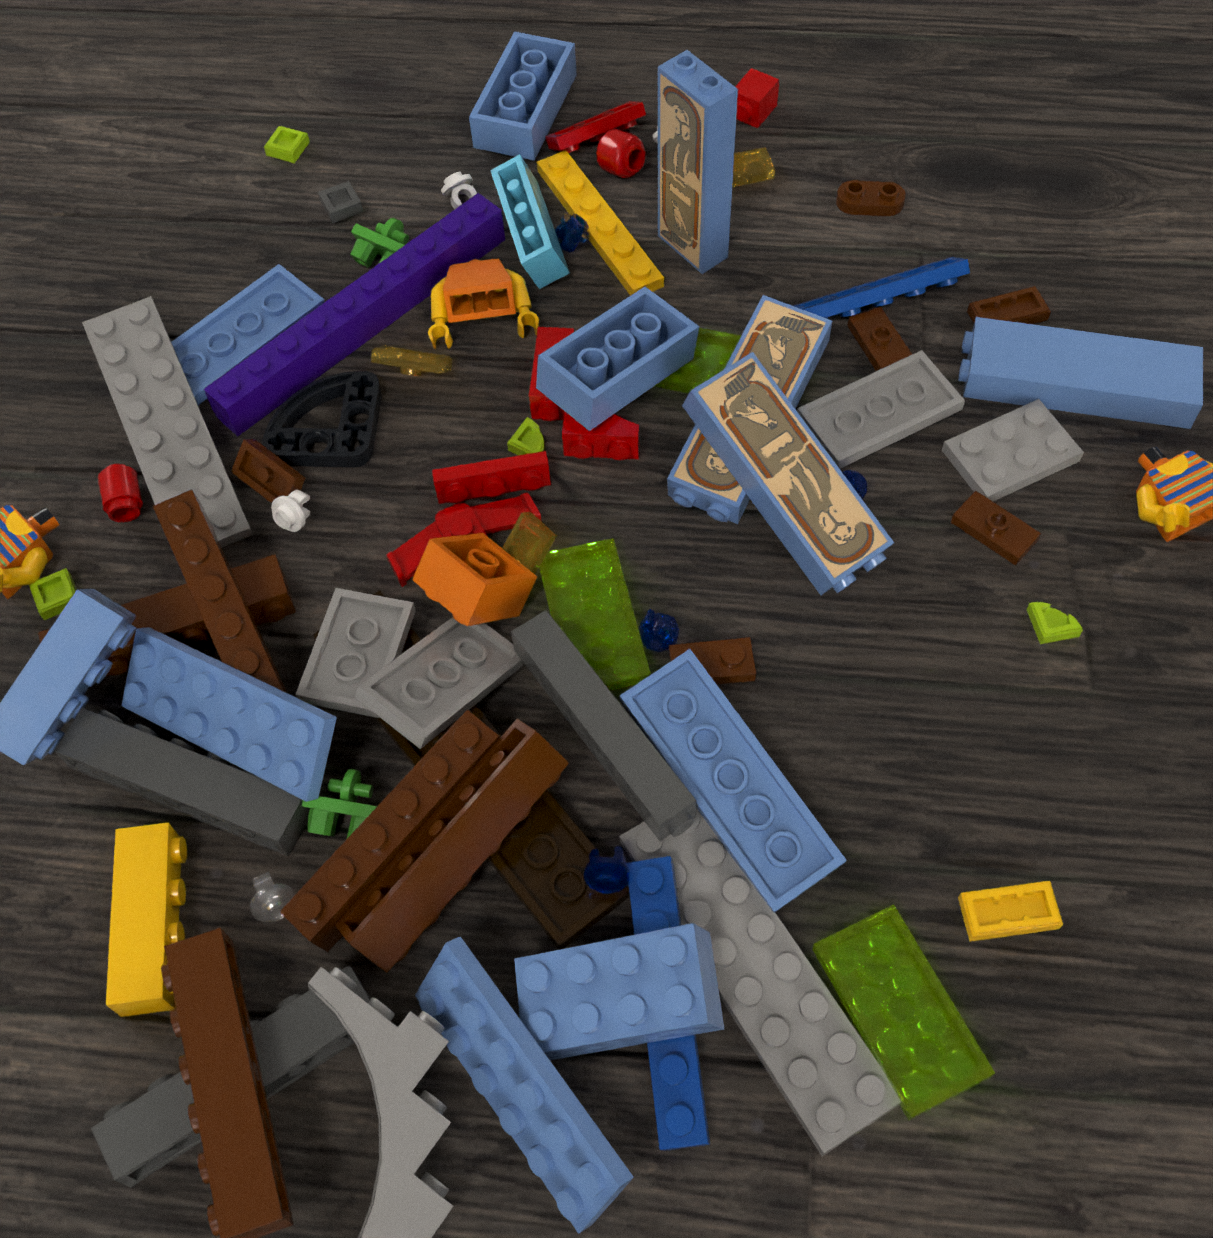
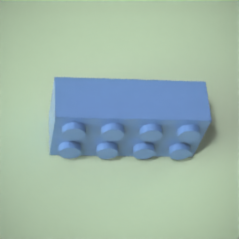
(523, 95)
(616, 357)
(59, 674)
(620, 992)

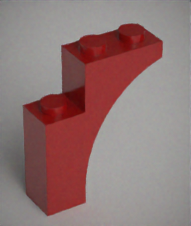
(610, 439)

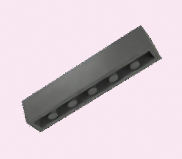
(183, 780)
(157, 1128)

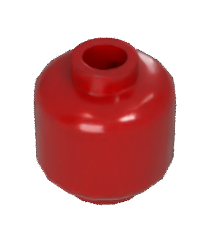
(620, 153)

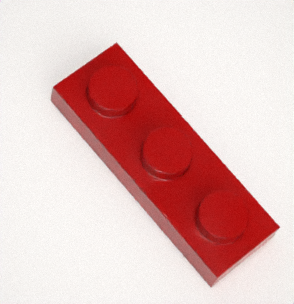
(595, 127)
(491, 477)

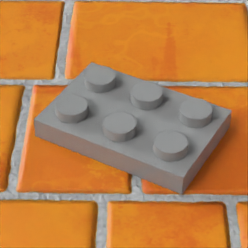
(1012, 451)
(353, 643)

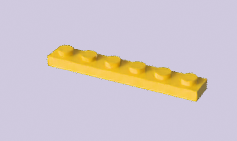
(605, 229)

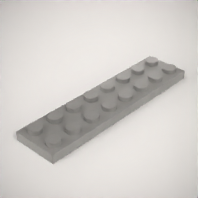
(163, 415)
(773, 990)

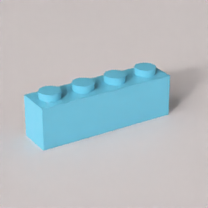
(529, 222)

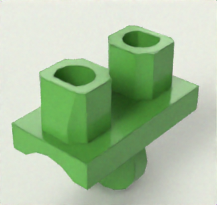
(385, 241)
(325, 810)

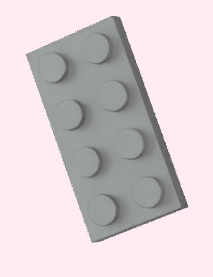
(881, 408)
(439, 679)

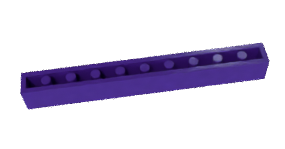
(353, 315)

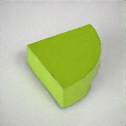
(527, 439)
(1052, 624)

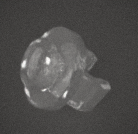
(269, 898)

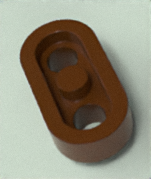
(870, 198)

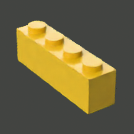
(144, 917)

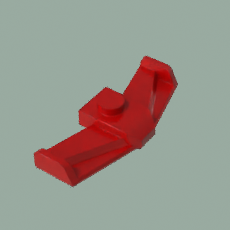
(457, 521)

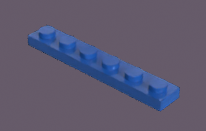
(881, 291)
(674, 1061)

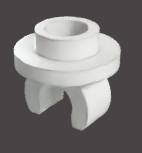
(456, 185)
(289, 511)

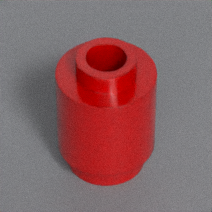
(120, 492)

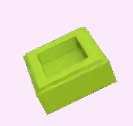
(286, 144)
(53, 593)

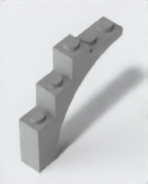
(406, 1122)

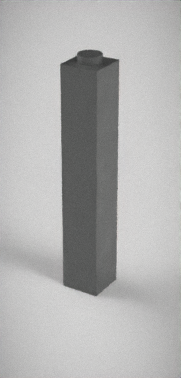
(605, 727)

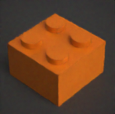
(474, 578)

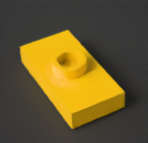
(1010, 911)

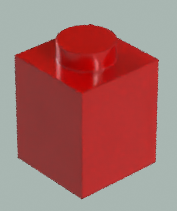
(756, 97)

